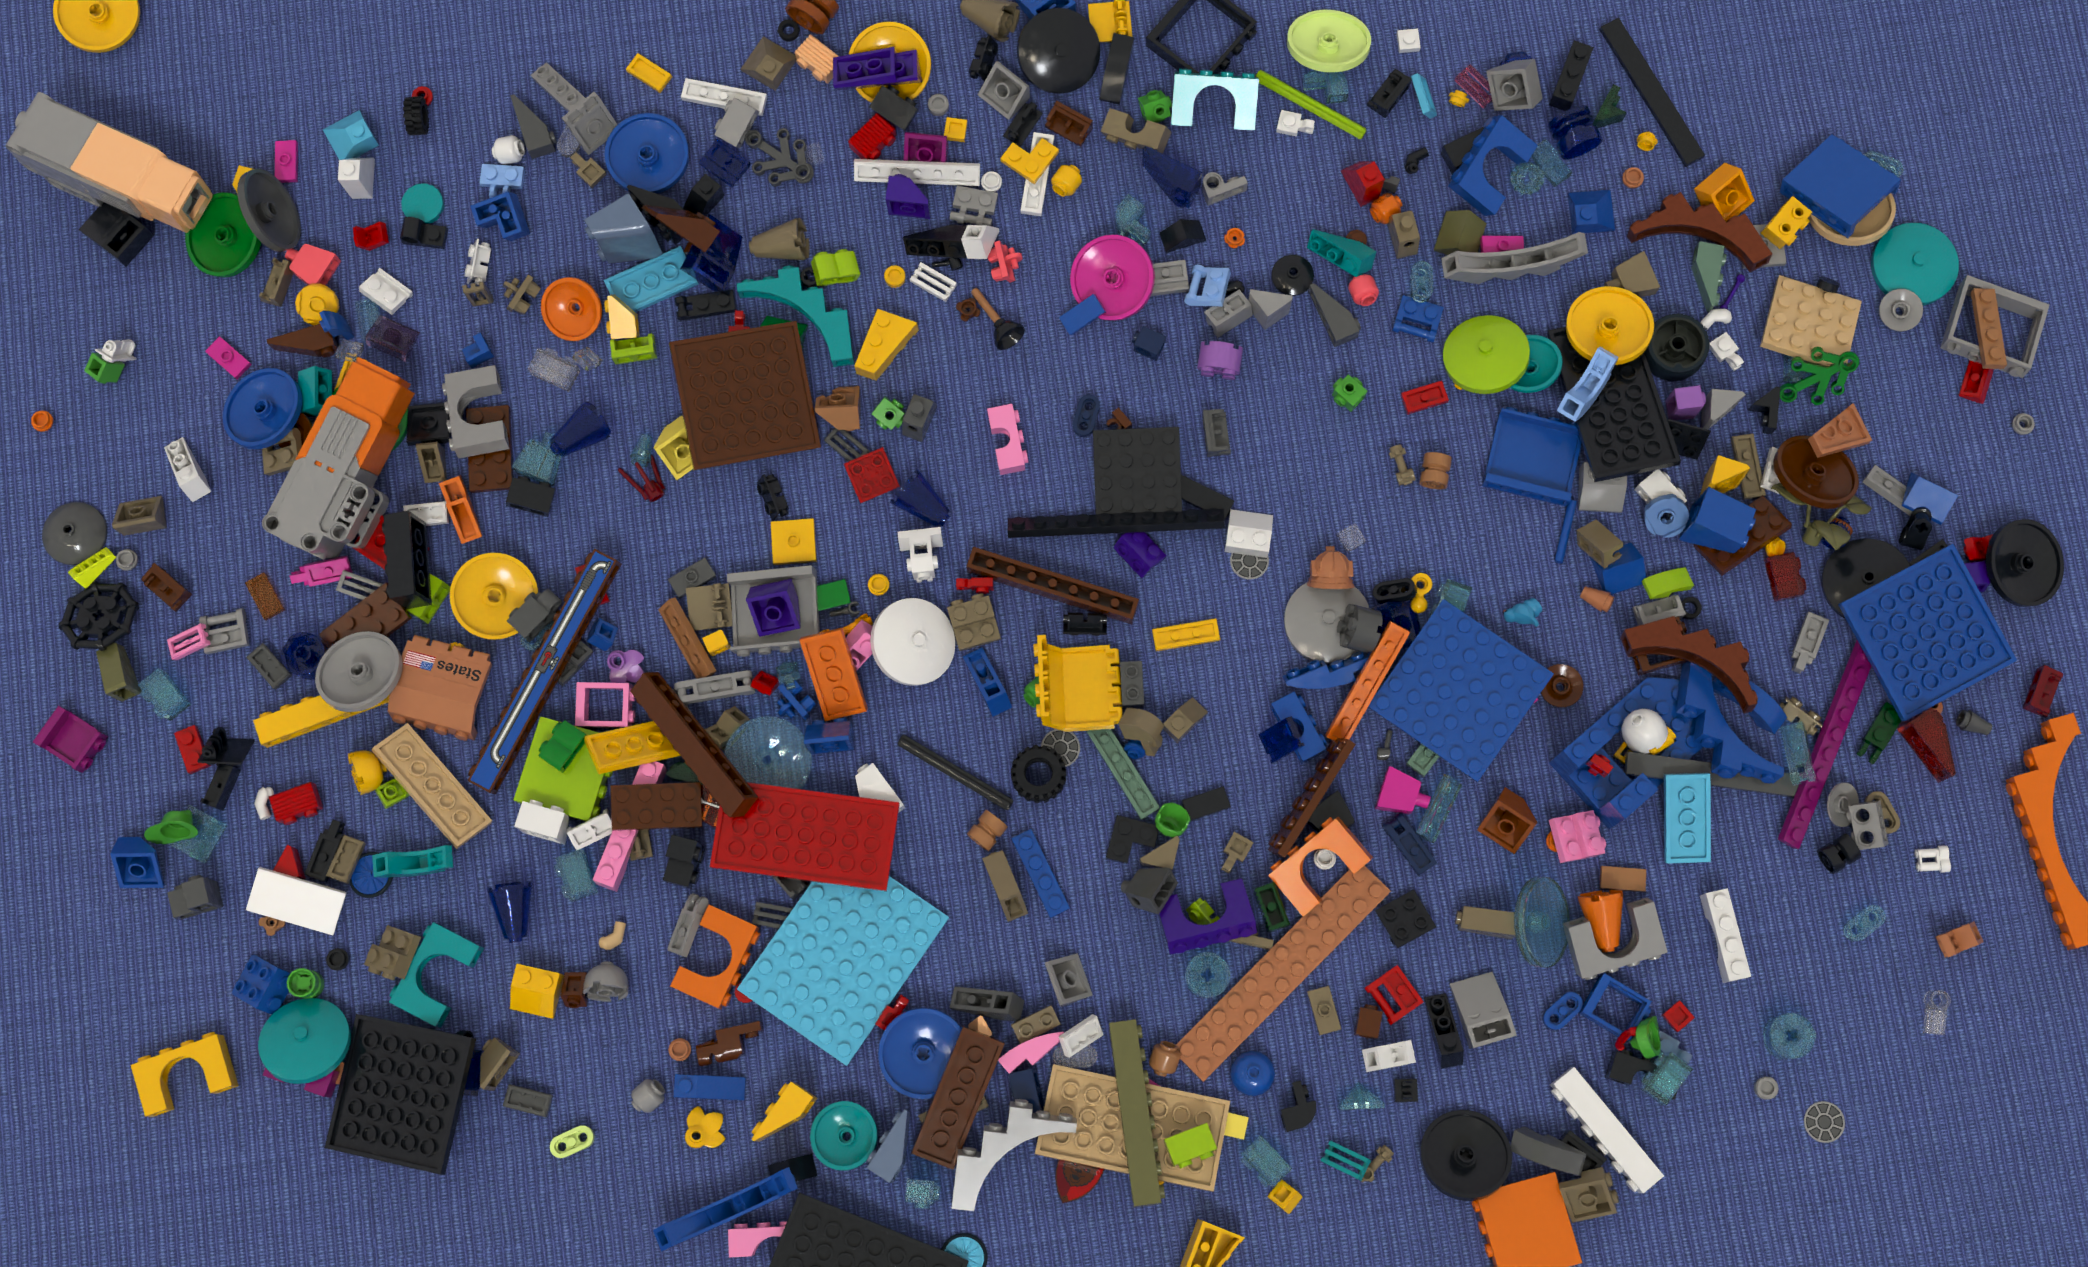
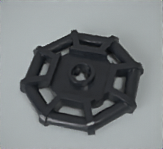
(94, 606)

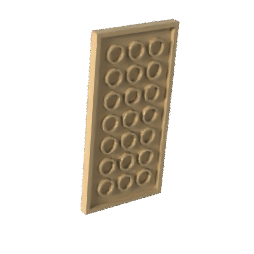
(1099, 1130)

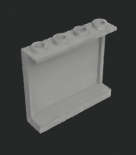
(744, 631)

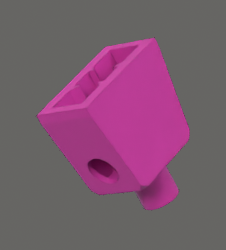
(1400, 793)

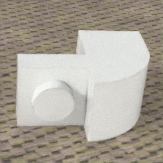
(1388, 1056)

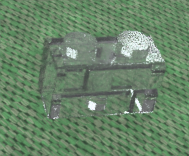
(554, 369)

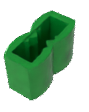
(562, 746)

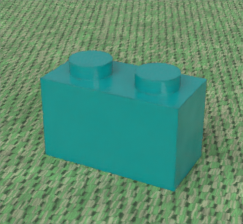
(315, 388)

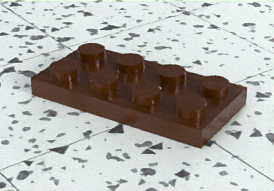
(494, 469)
(1767, 527)
(372, 614)
(656, 806)

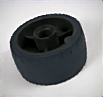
(1674, 363)

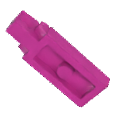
(321, 571)

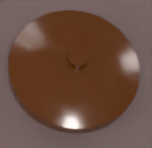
(1820, 481)

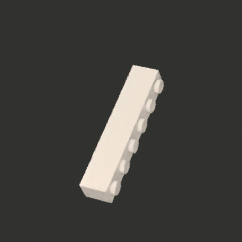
(1606, 1130)

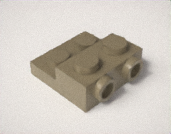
(973, 622)
(393, 953)
(1589, 1195)

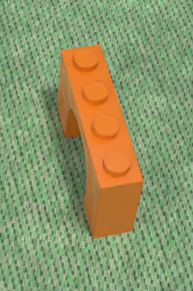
(1333, 837)
(717, 989)

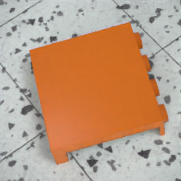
(1528, 1225)

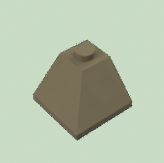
(769, 63)
(495, 1062)

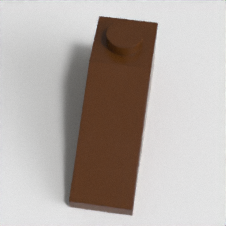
(306, 341)

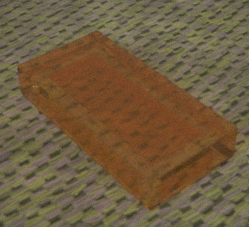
(265, 596)

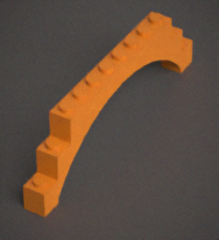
(2034, 806)

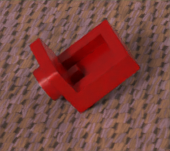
(371, 236)
(1976, 547)

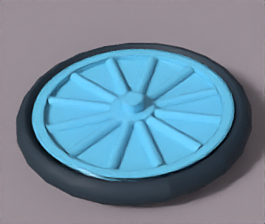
(967, 1247)

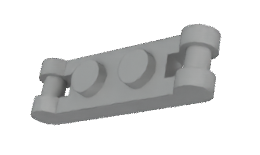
(715, 687)

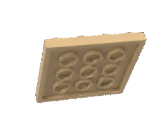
(1809, 318)

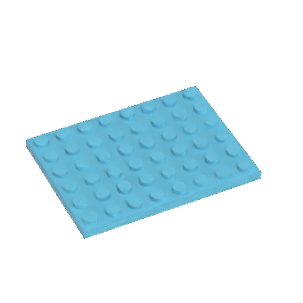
(842, 961)

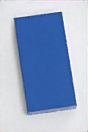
(1082, 314)

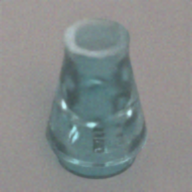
(642, 451)

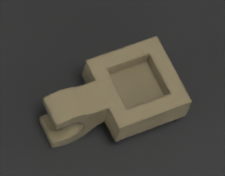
(588, 171)
(1237, 850)

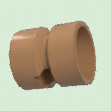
(1435, 471)
(987, 830)

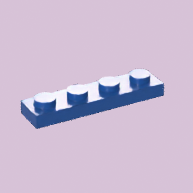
(1040, 873)

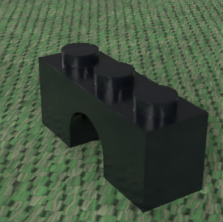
(1571, 76)
(1624, 1067)

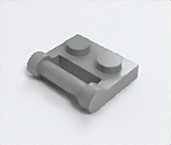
(226, 637)

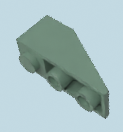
(1706, 270)

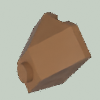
(841, 408)

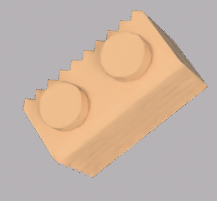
(816, 58)

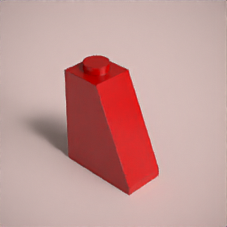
(1364, 181)

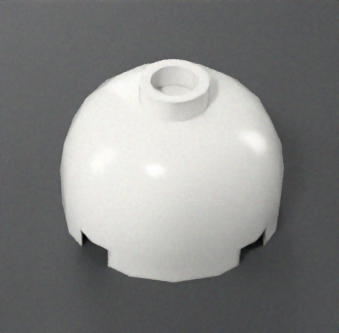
(1644, 730)

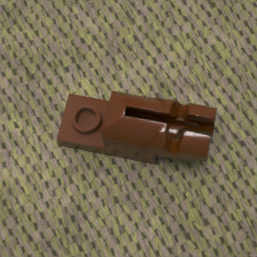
(728, 1043)

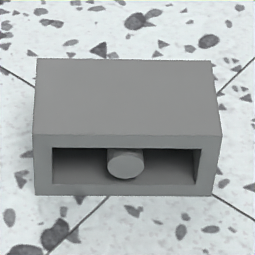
(736, 122)

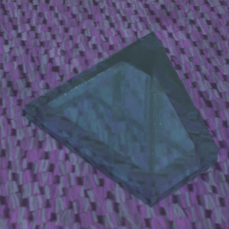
(1360, 1098)

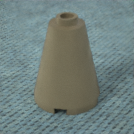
(992, 16)
(782, 242)

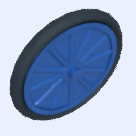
(363, 878)

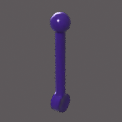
(1739, 280)

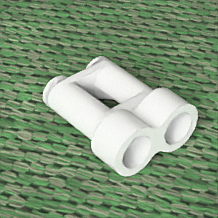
(1941, 857)

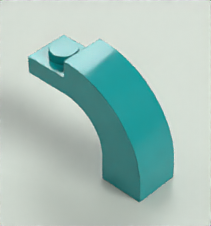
(412, 863)

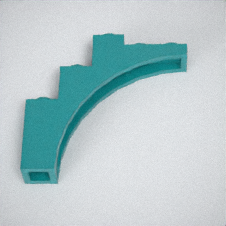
(811, 303)

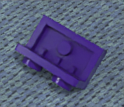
(1139, 552)

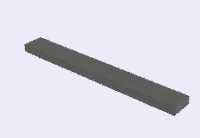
(1656, 766)

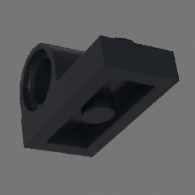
(420, 234)

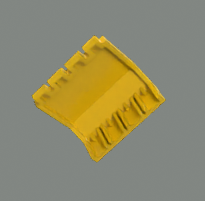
(1077, 686)

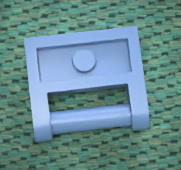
(1214, 287)

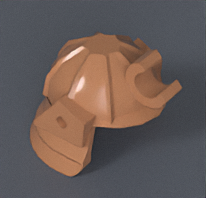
(1331, 570)

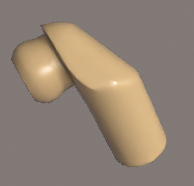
(615, 938)

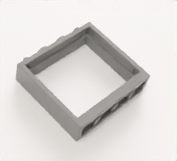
(2007, 300)

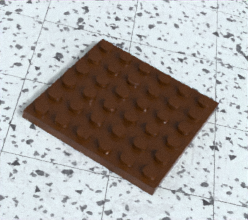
(744, 395)

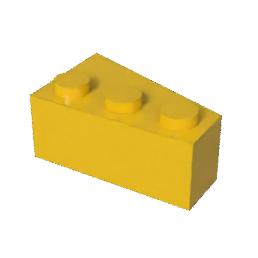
(883, 342)

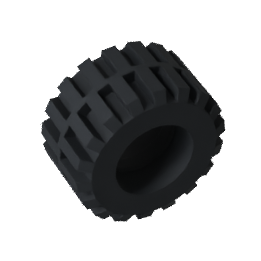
(1033, 755)

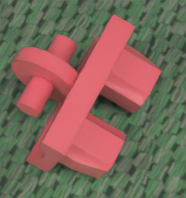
(1007, 261)

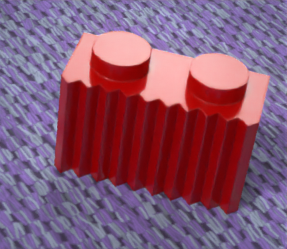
(872, 138)
(295, 803)

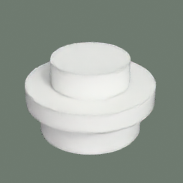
(991, 181)
(1324, 859)

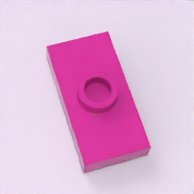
(286, 161)
(1501, 243)
(228, 358)

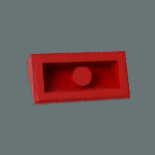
(1976, 382)

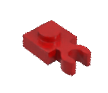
(980, 585)

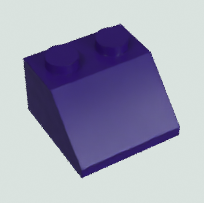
(905, 198)
(774, 607)

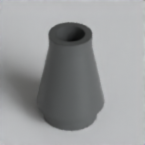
(1972, 722)

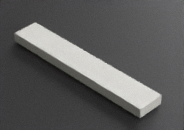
(918, 171)

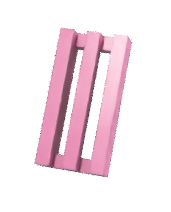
(203, 642)

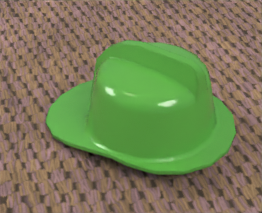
(172, 828)

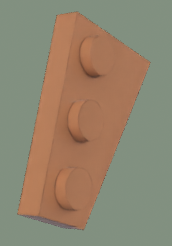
(1840, 434)

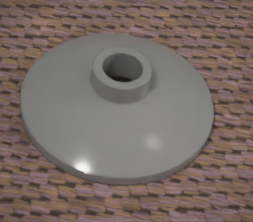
(1909, 304)
(1839, 801)

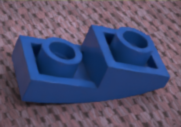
(335, 324)

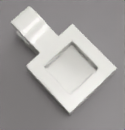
(1291, 123)
(1725, 349)

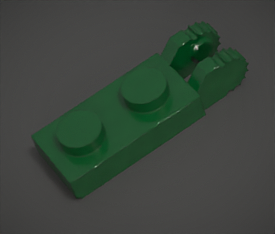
(1880, 732)

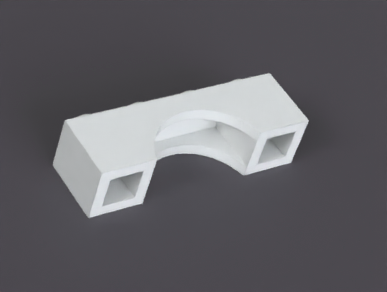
(1731, 953)

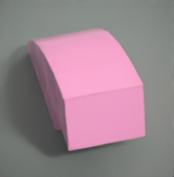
(1030, 1050)

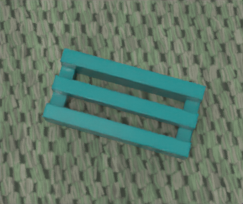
(1329, 1152)

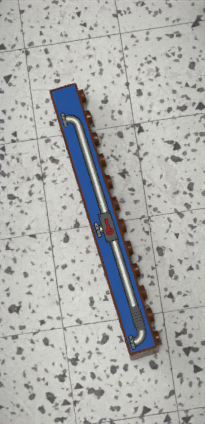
(544, 671)

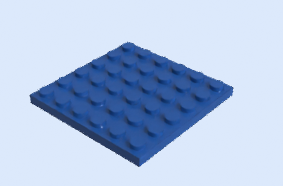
(1927, 632)
(1460, 690)

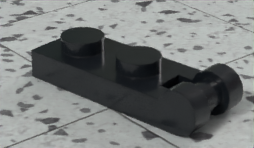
(705, 305)

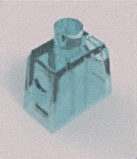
(538, 461)

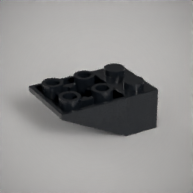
(643, 197)
(116, 233)

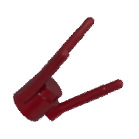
(652, 489)

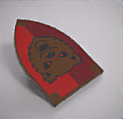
(1075, 1180)

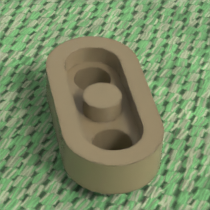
(1888, 810)

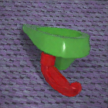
(1645, 1038)

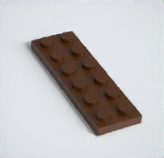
(1314, 791)
(957, 1097)

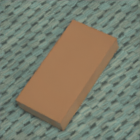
(1622, 878)

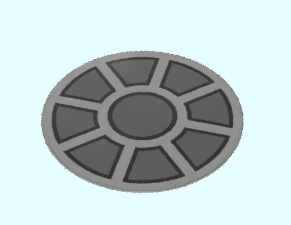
(1248, 566)
(1064, 743)
(1824, 1122)

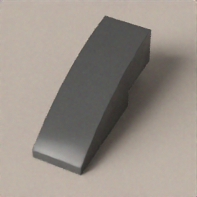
(1547, 1151)

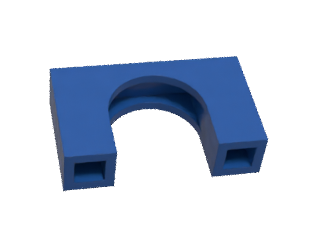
(1469, 178)

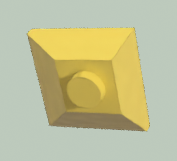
(674, 448)

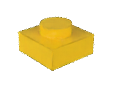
(955, 129)

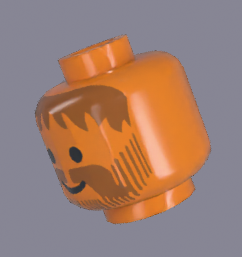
(1384, 207)

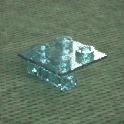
(208, 835)

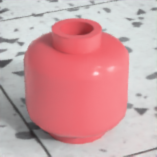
(1363, 290)

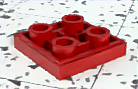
(871, 475)

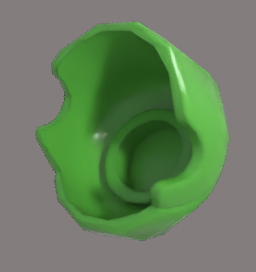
(1172, 819)

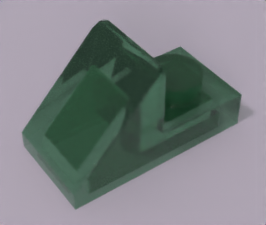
(1609, 112)

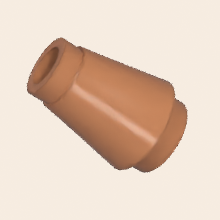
(1597, 598)

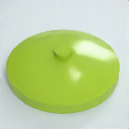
(1486, 354)

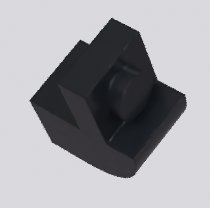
(1301, 1114)

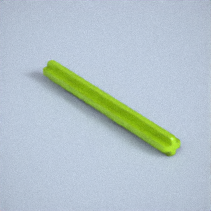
(1311, 104)

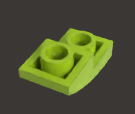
(1666, 582)
(391, 793)

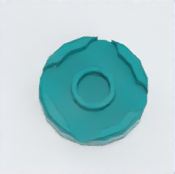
(423, 202)

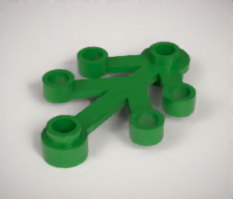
(1821, 374)

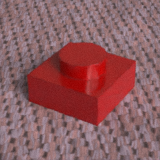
(765, 683)
(1678, 1016)

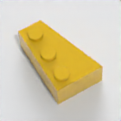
(1209, 1246)

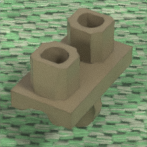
(518, 304)

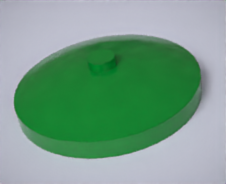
(222, 239)

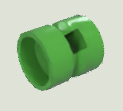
(305, 983)

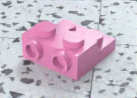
(1577, 836)

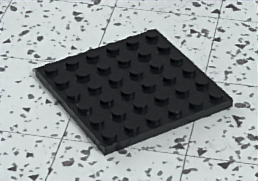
(400, 1094)

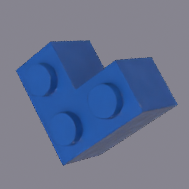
(505, 212)

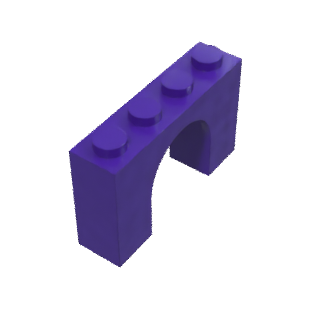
(1235, 923)

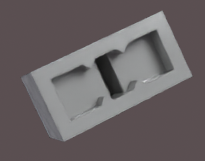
(1874, 824)

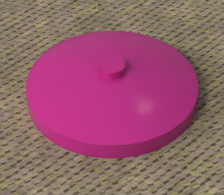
(1116, 273)

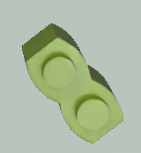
(835, 268)

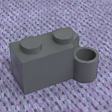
(534, 613)

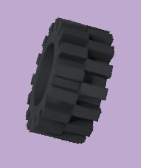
(416, 115)

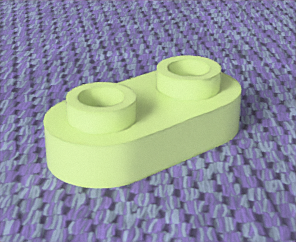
(572, 1141)

